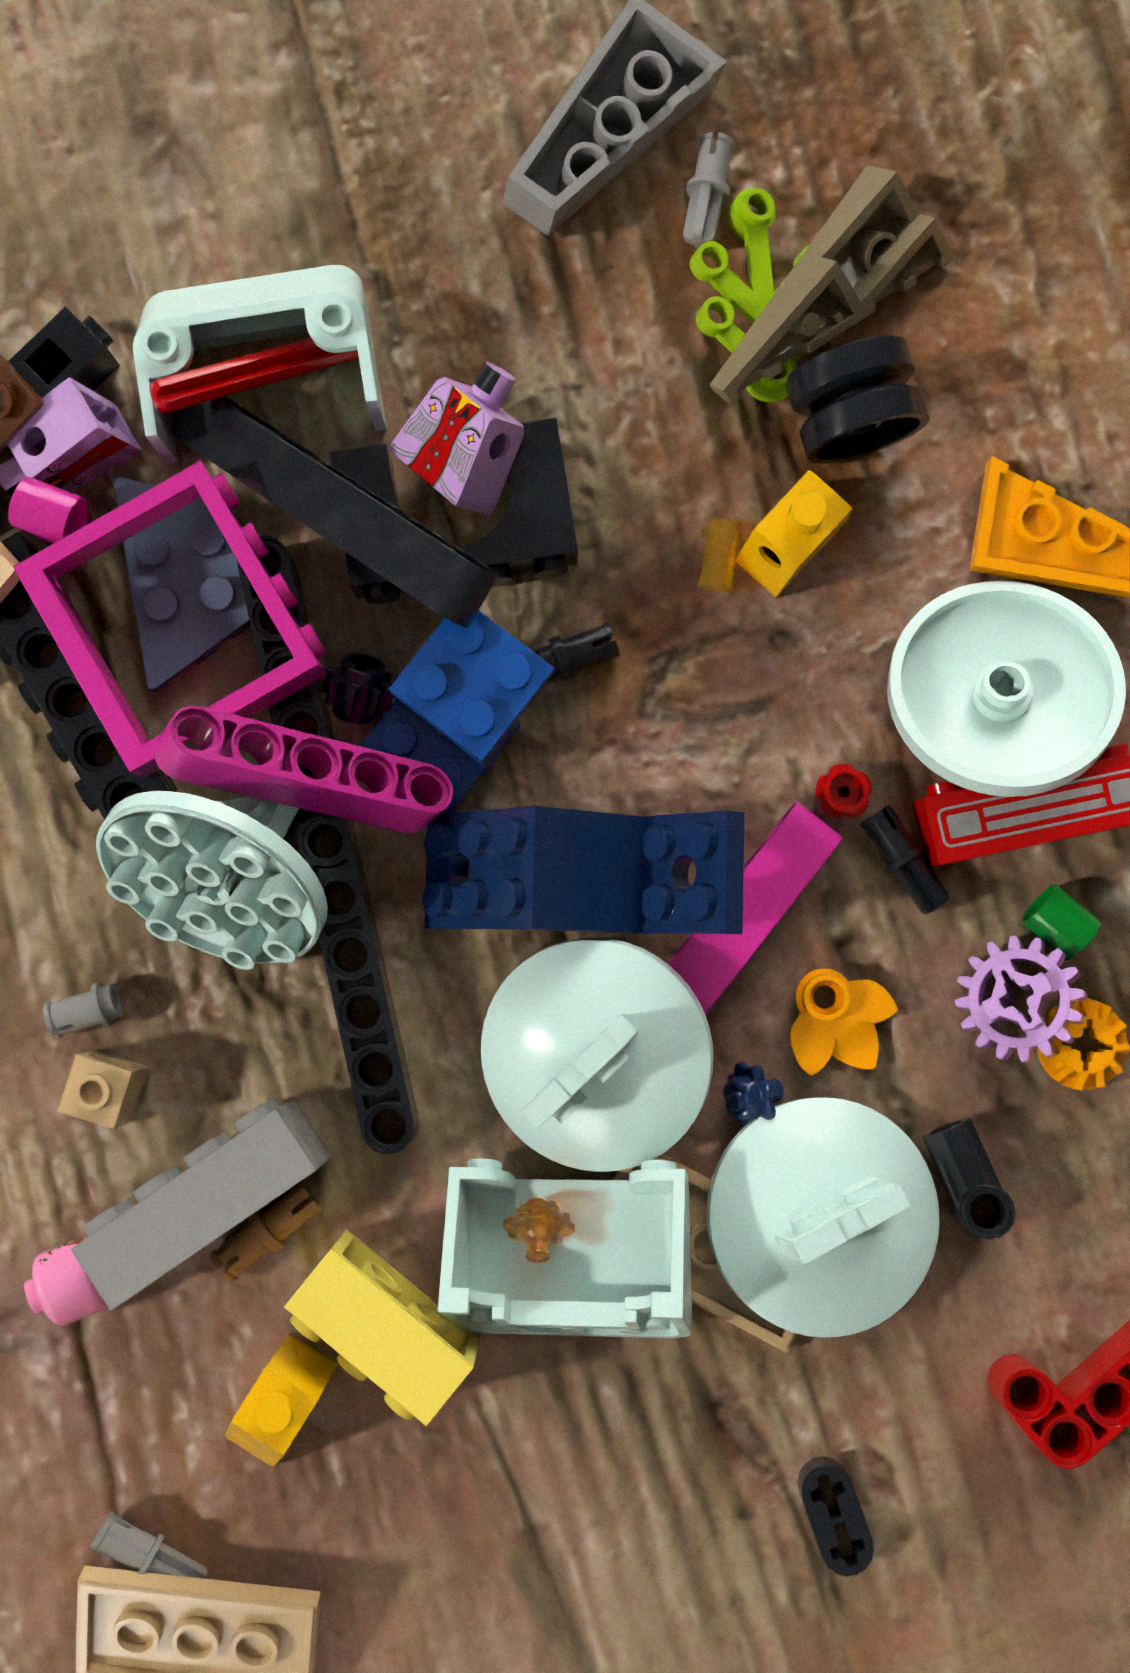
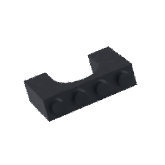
(530, 537)

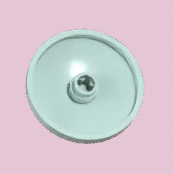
(1006, 688)

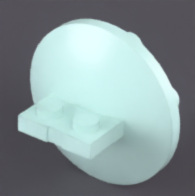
(213, 875)
(597, 1054)
(823, 1217)

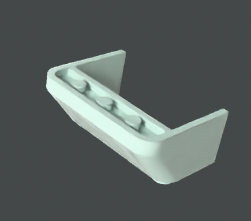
(313, 300)

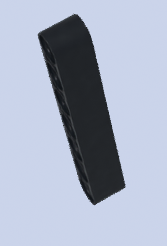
(338, 508)

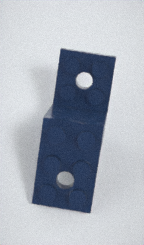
(585, 871)

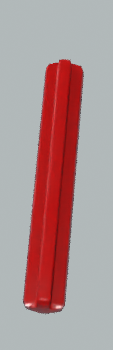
(242, 374)

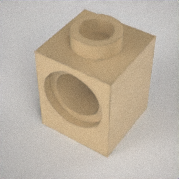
(103, 1089)

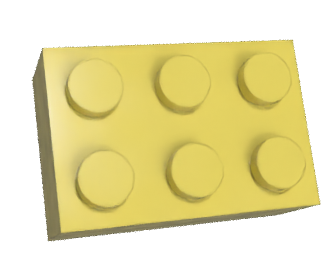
(383, 1329)

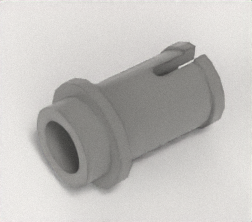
(84, 1010)

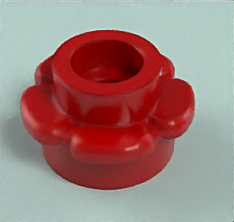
(843, 776)

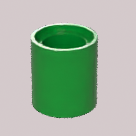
(1061, 921)

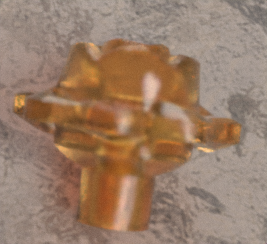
(538, 1227)

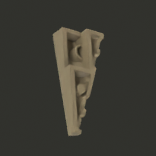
(857, 259)

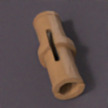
(266, 1231)

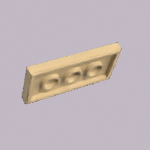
(192, 1625)

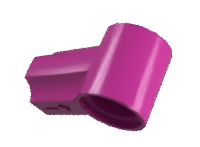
(47, 510)

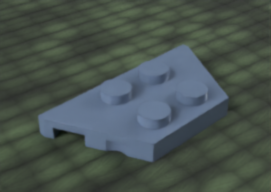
(181, 587)

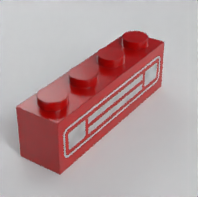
(968, 824)

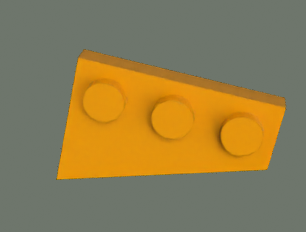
(1045, 539)

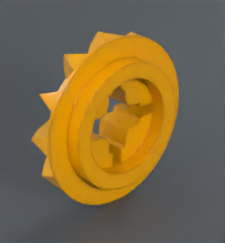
(1100, 1065)

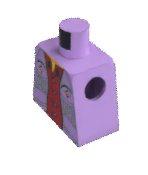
(463, 439)
(69, 440)

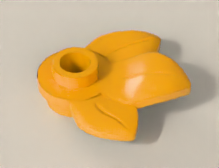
(841, 1028)

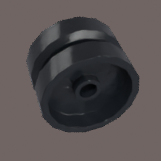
(857, 399)

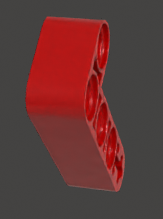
(1069, 1400)

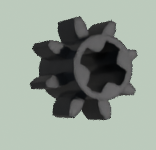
(358, 688)

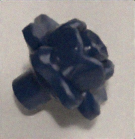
(750, 1094)

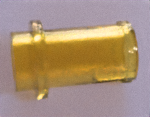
(720, 554)

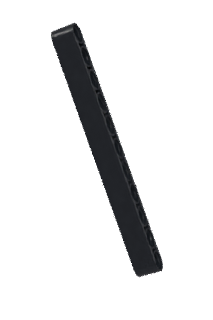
(342, 868)

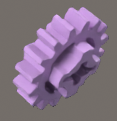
(1045, 987)

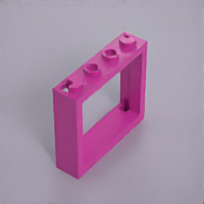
(40, 580)

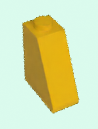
(280, 1400)

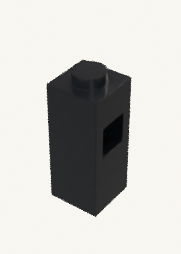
(66, 350)

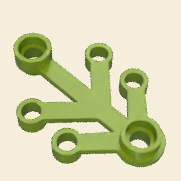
(748, 301)

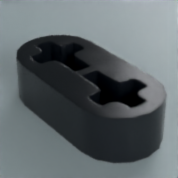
(847, 1511)

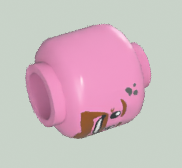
(62, 1287)

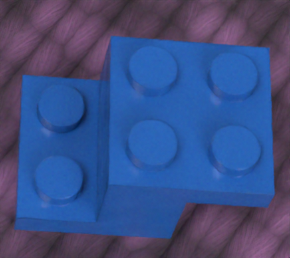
(460, 701)

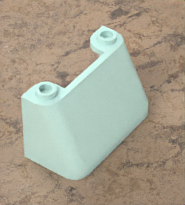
(610, 1278)

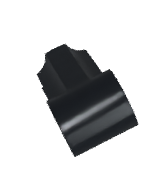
(966, 1175)

